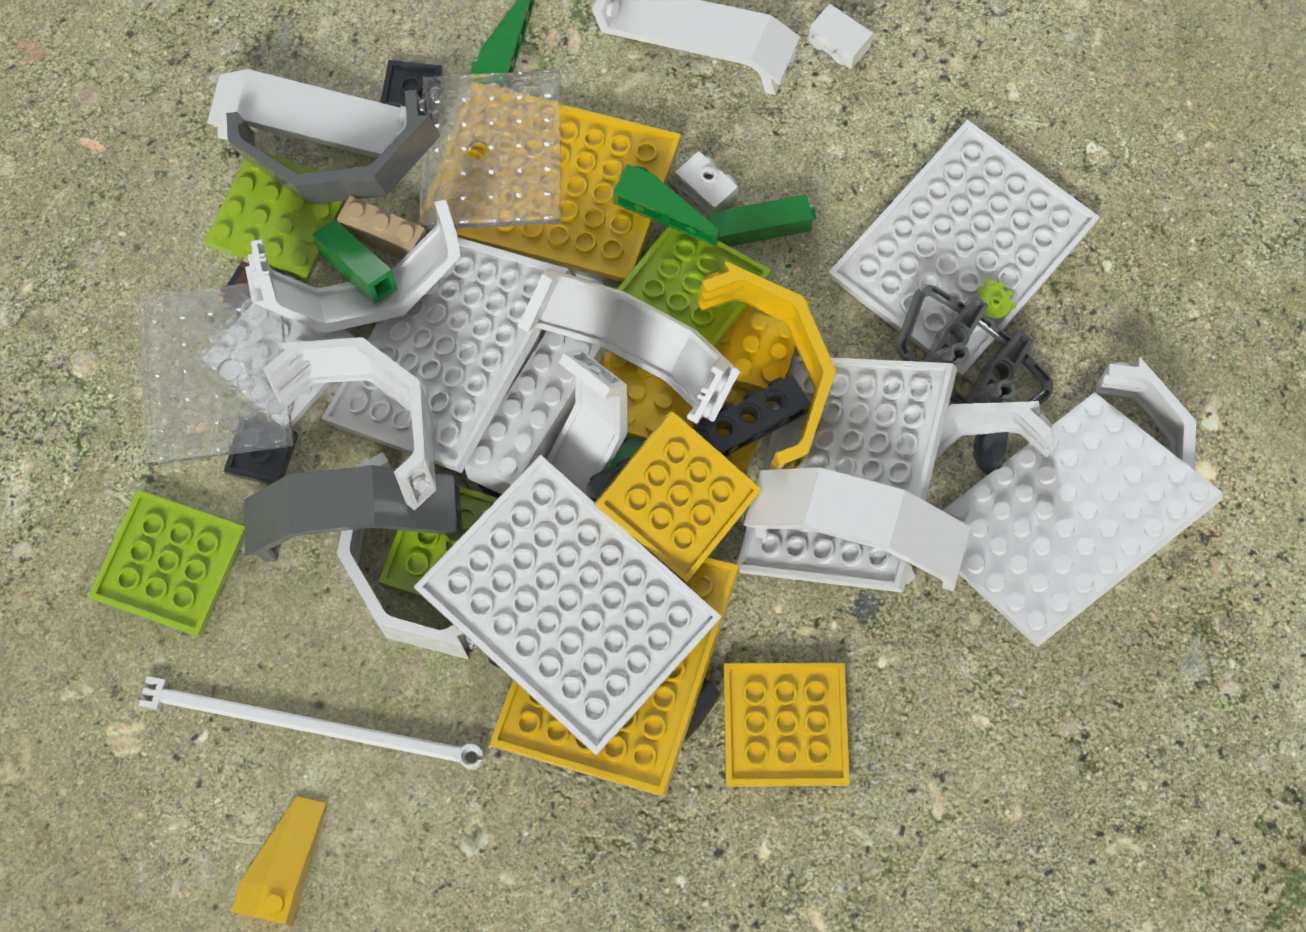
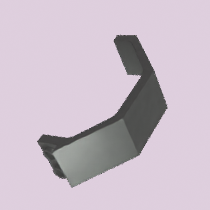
(358, 182)
(344, 502)

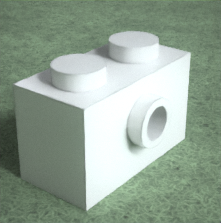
(840, 36)
(706, 183)

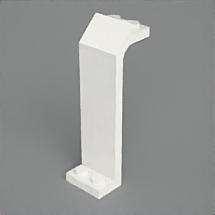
(705, 30)
(306, 112)

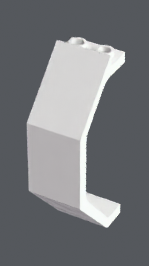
(343, 304)
(636, 334)
(358, 360)
(1156, 401)
(989, 418)
(595, 423)
(862, 514)
(447, 641)

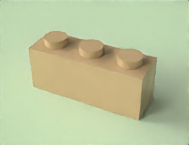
(380, 228)

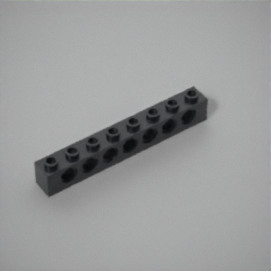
(785, 392)

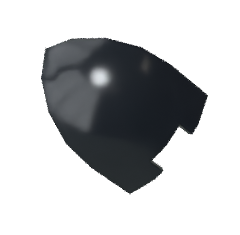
(990, 450)

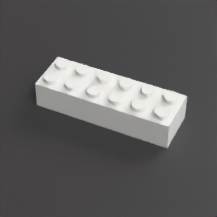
(528, 415)

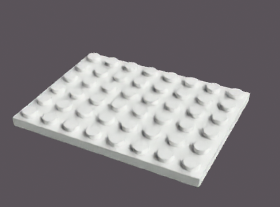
(955, 225)
(461, 348)
(876, 426)
(1075, 523)
(568, 604)

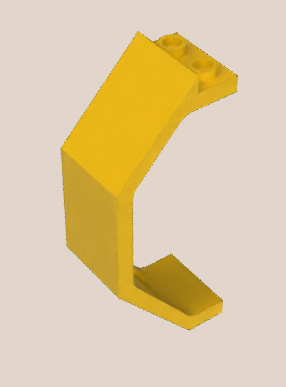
(794, 312)

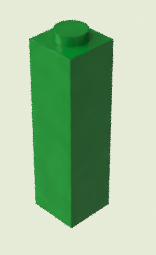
(764, 220)
(355, 261)

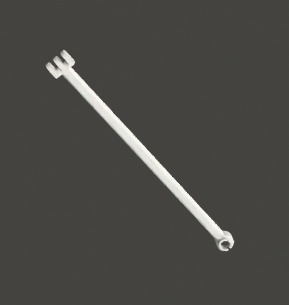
(307, 724)

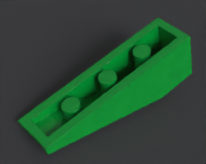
(504, 44)
(651, 198)

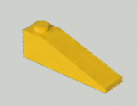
(279, 871)

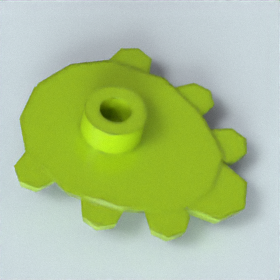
(997, 299)

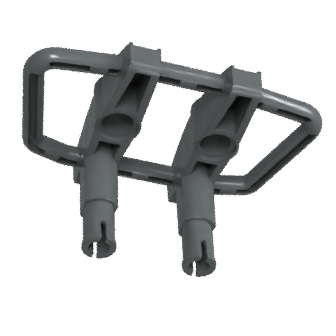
(969, 315)

